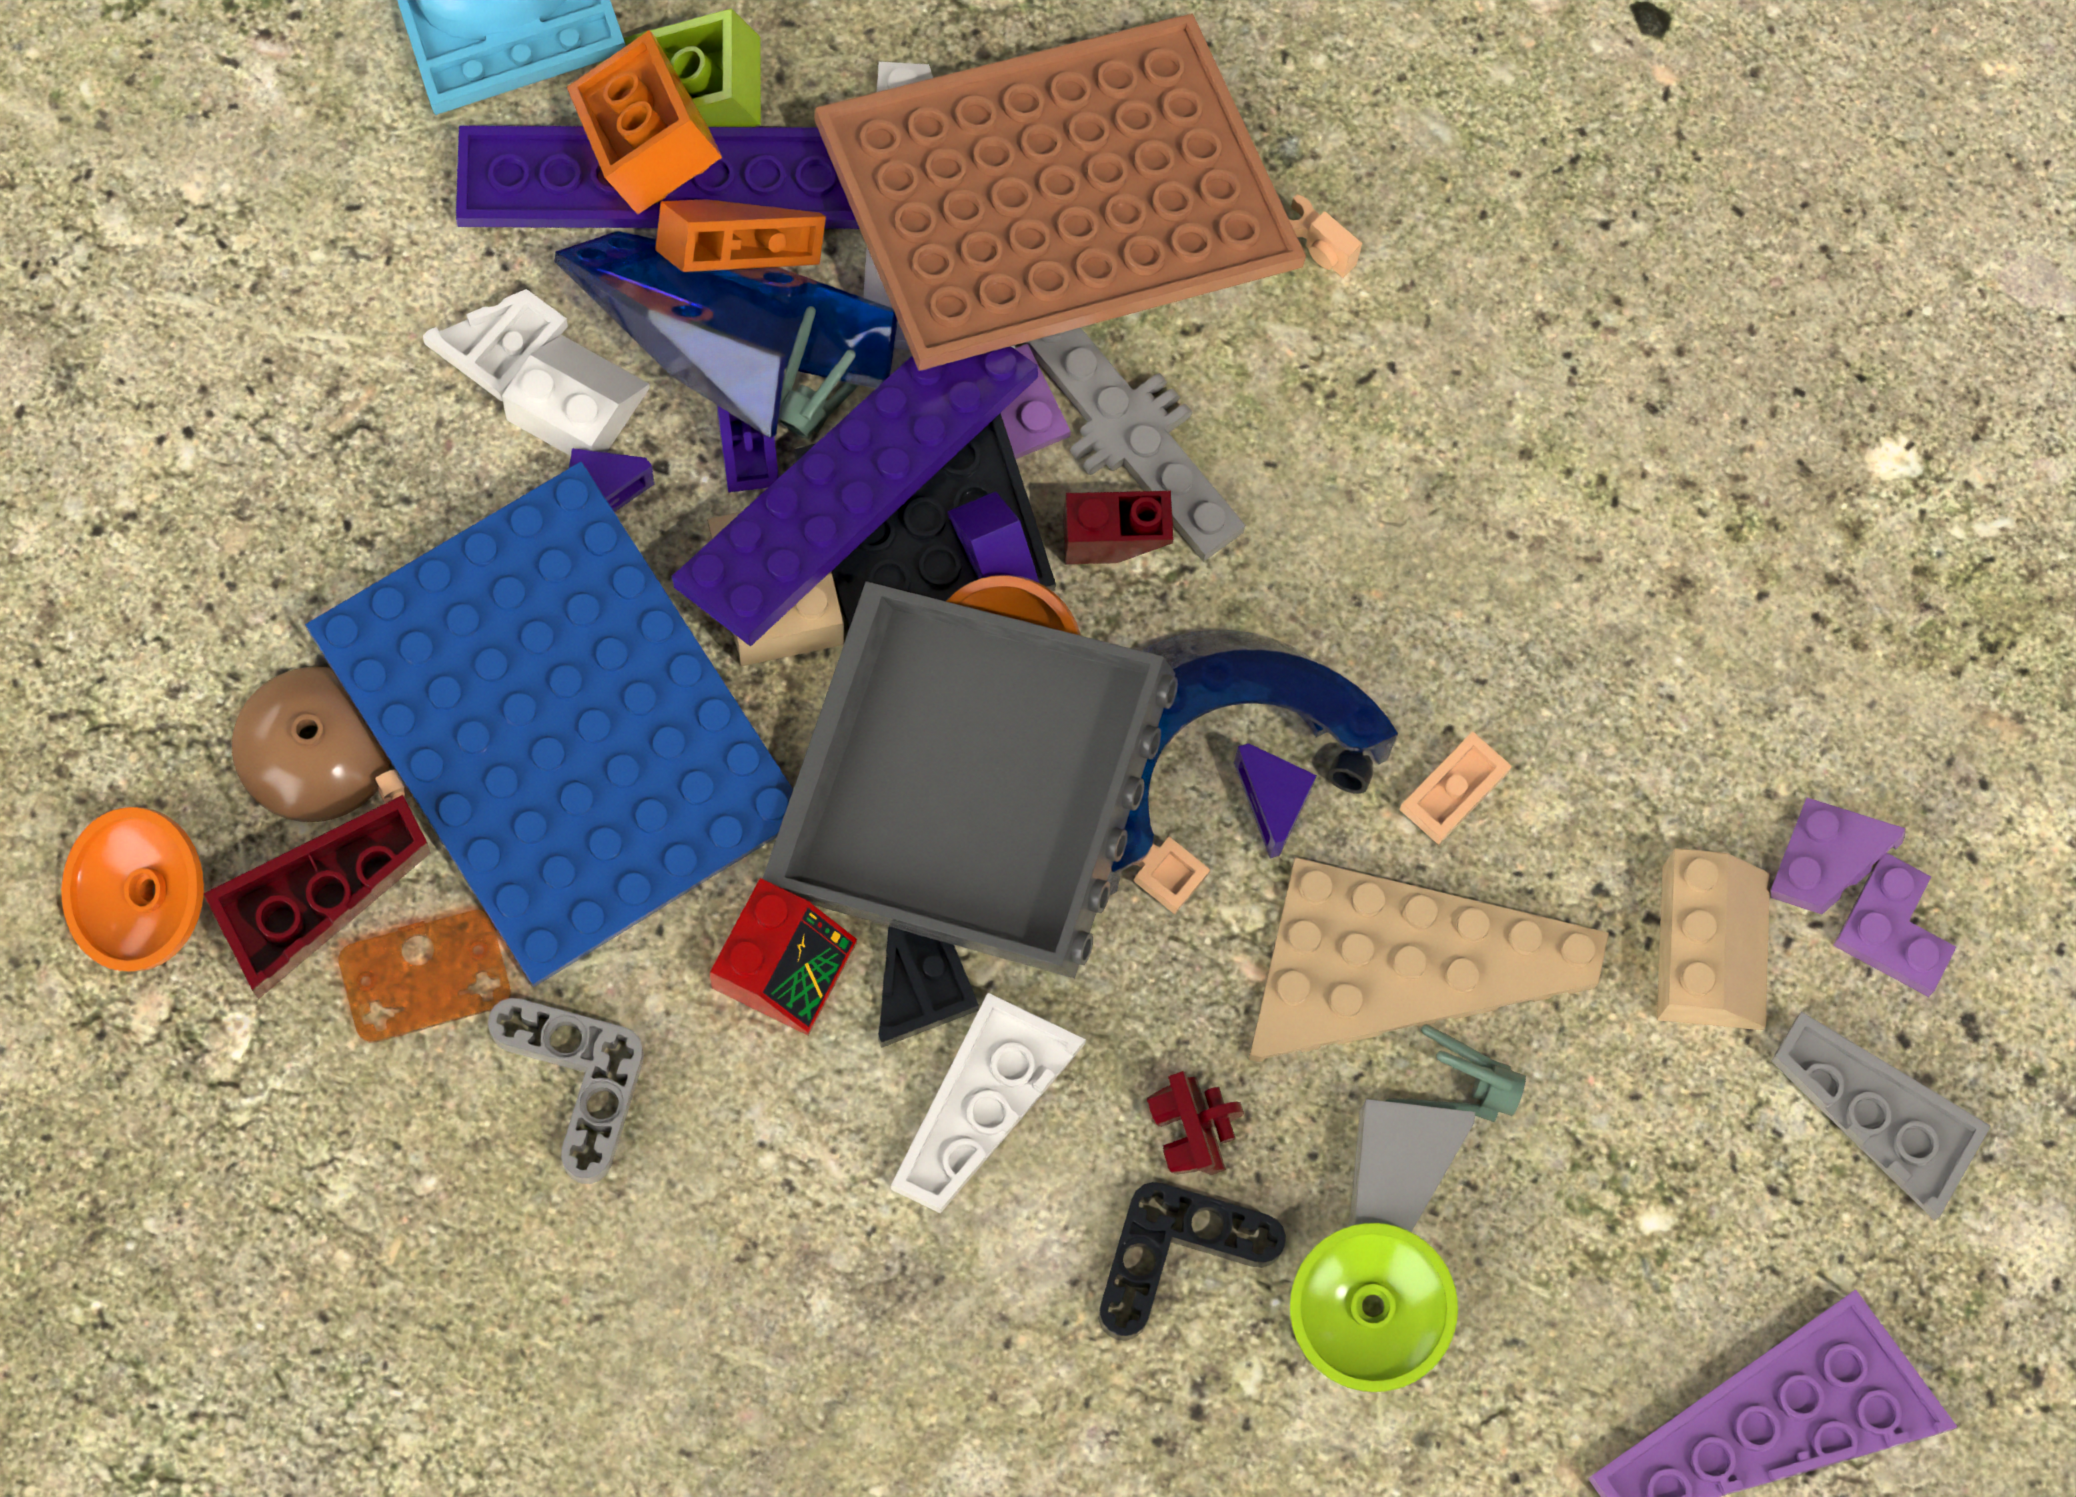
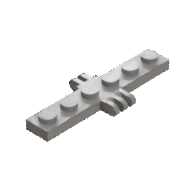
(1133, 432)

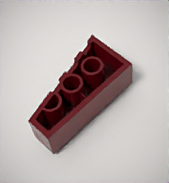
(313, 891)

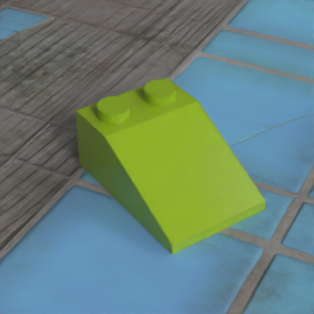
(718, 66)

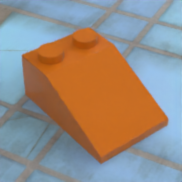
(642, 123)

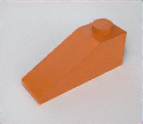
(737, 235)

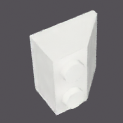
(572, 397)

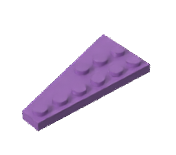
(1802, 1406)

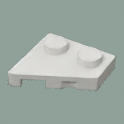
(498, 339)

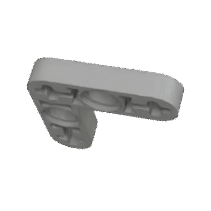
(586, 1058)

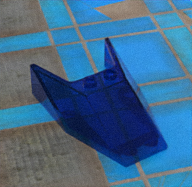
(732, 327)

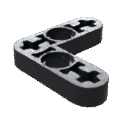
(1157, 1239)

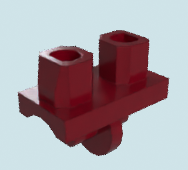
(1185, 1101)

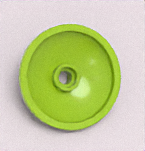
(1381, 1349)

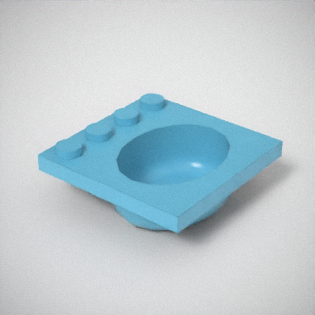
(501, 45)

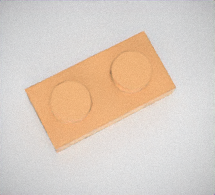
(1455, 788)

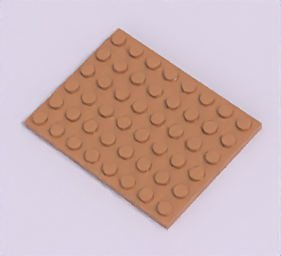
(1057, 190)

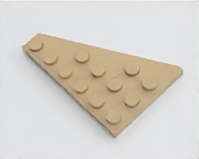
(1390, 956)

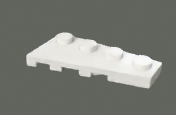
(987, 1091)

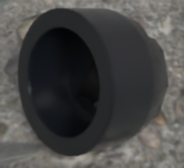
(1351, 771)

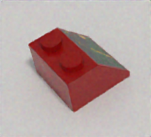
(782, 957)

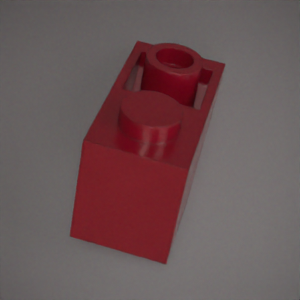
(1115, 525)

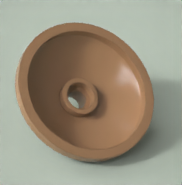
(311, 776)

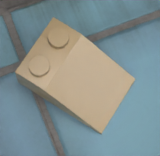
(807, 627)

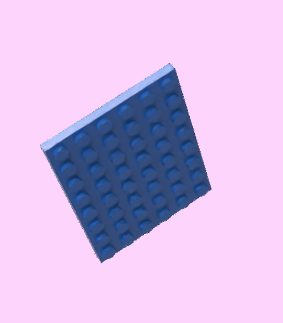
(556, 722)

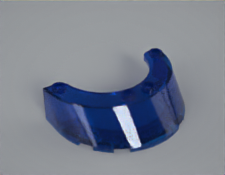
(1250, 668)

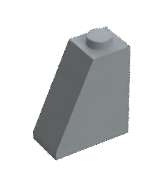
(1402, 1159)

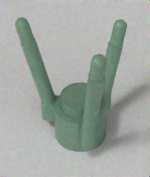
(807, 409)
(1494, 1085)

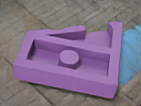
(1829, 853)

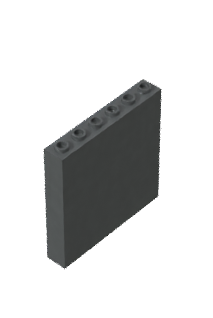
(972, 778)

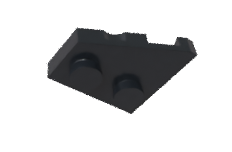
(921, 986)

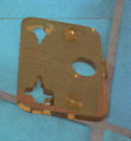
(425, 990)

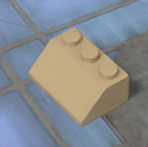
(1713, 940)

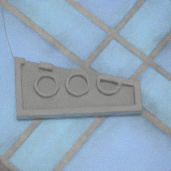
(1893, 1118)

